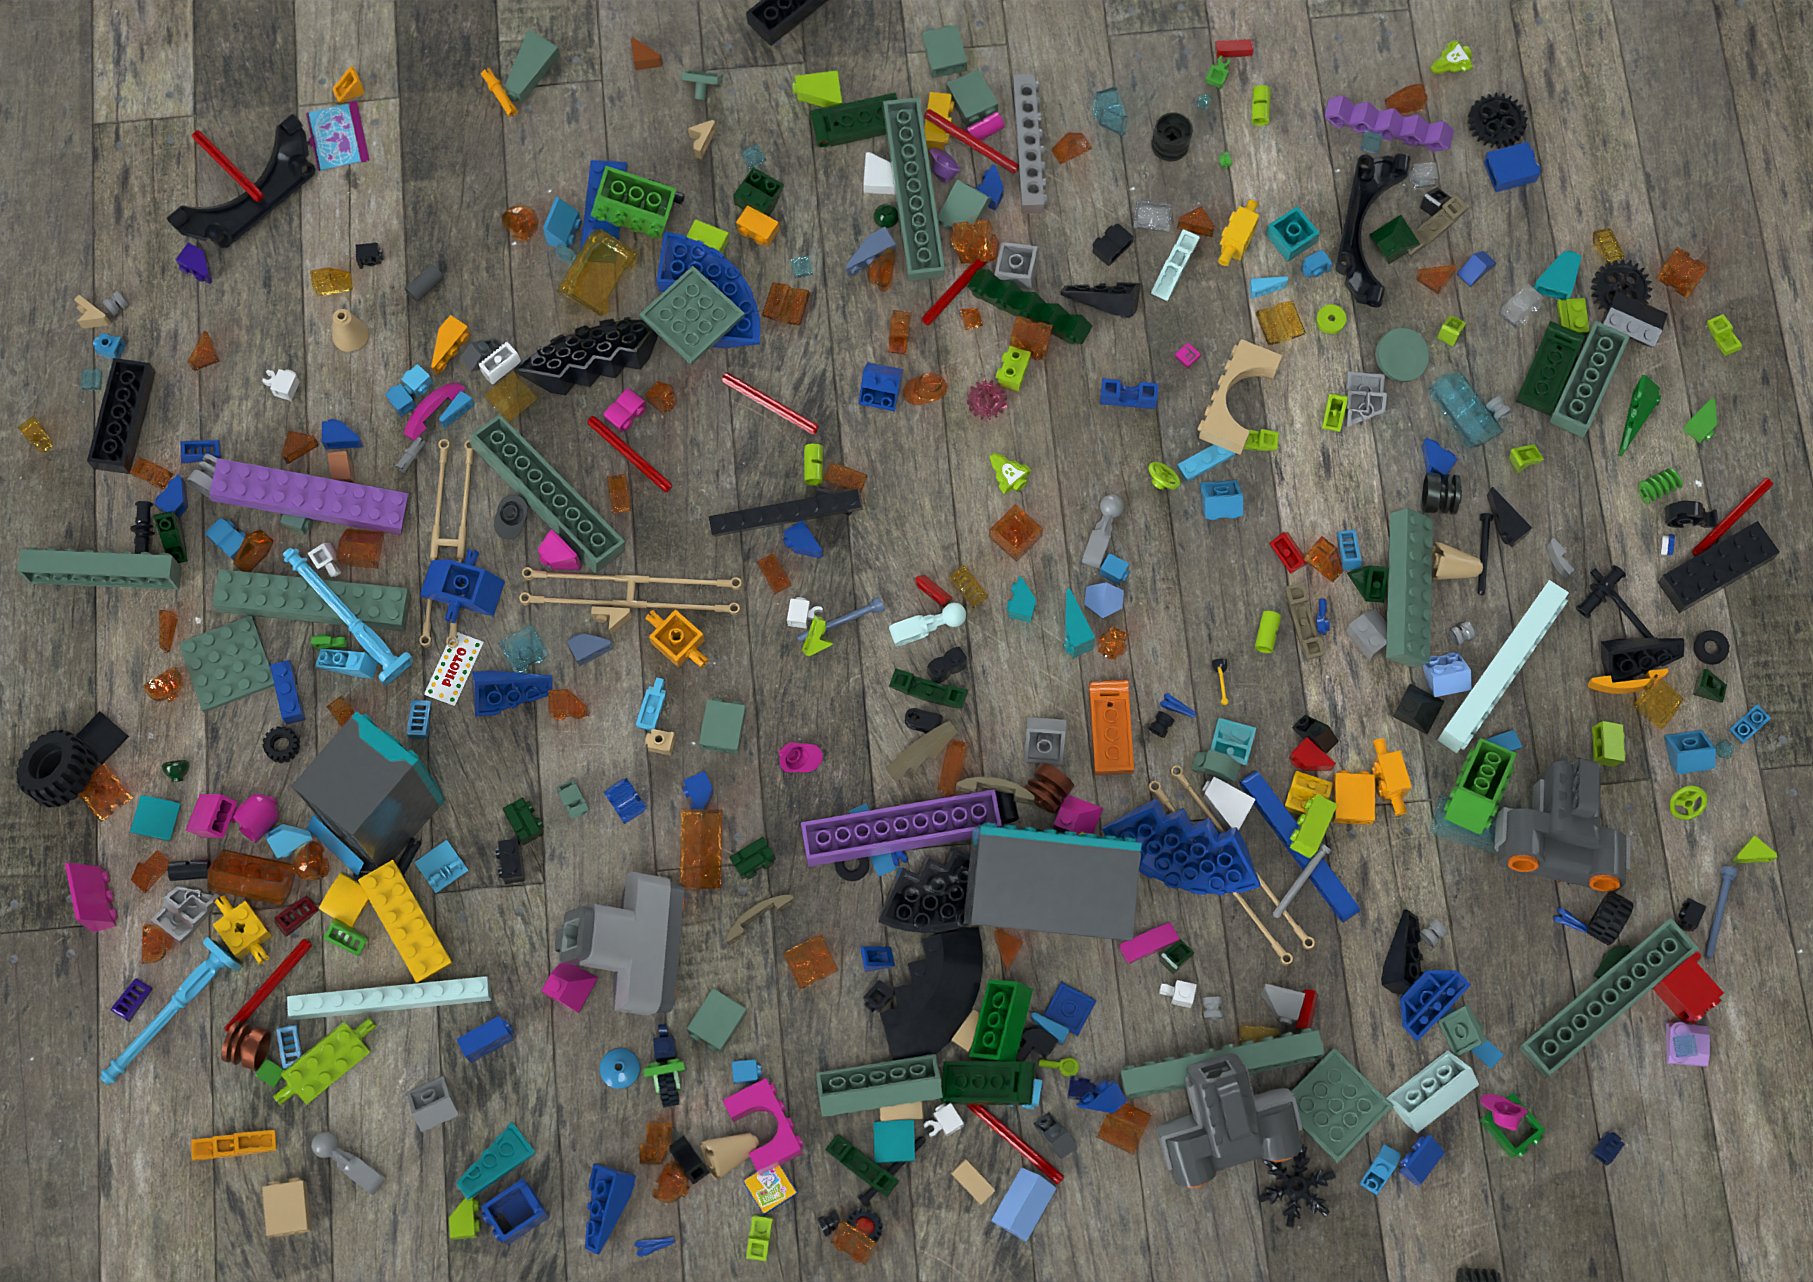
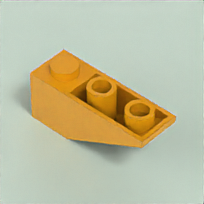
(449, 339)

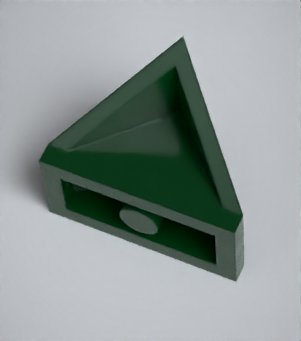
(1371, 582)

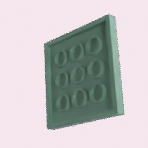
(692, 315)
(227, 664)
(1338, 1105)

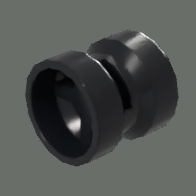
(1161, 724)
(829, 1223)

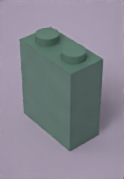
(944, 51)
(972, 97)
(963, 205)
(722, 726)
(716, 1021)

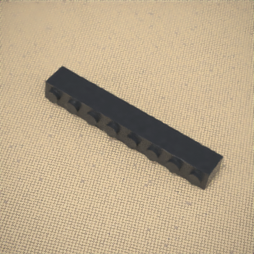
(786, 512)

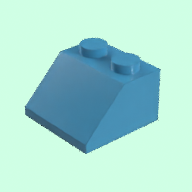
(561, 224)
(1221, 499)
(1690, 751)

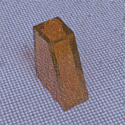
(953, 766)

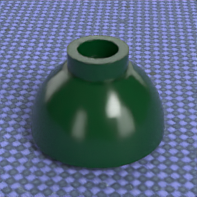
(886, 216)
(176, 769)

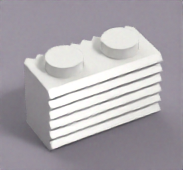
(499, 363)

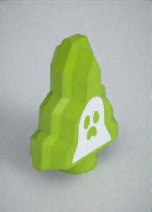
(1453, 59)
(1009, 473)

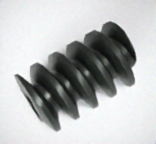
(1477, 1275)

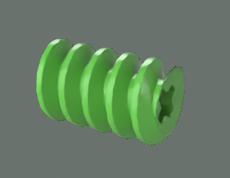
(1659, 483)

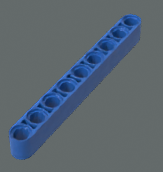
(1283, 826)

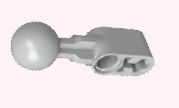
(1111, 507)
(326, 1145)

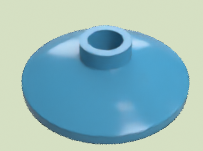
(624, 1077)

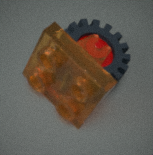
(858, 1235)

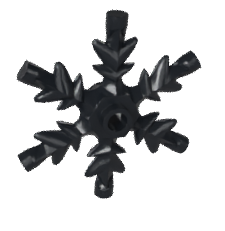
(1304, 1184)

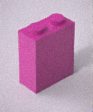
(211, 816)

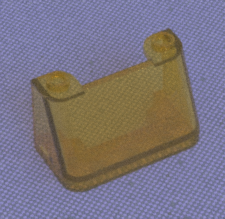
(596, 271)

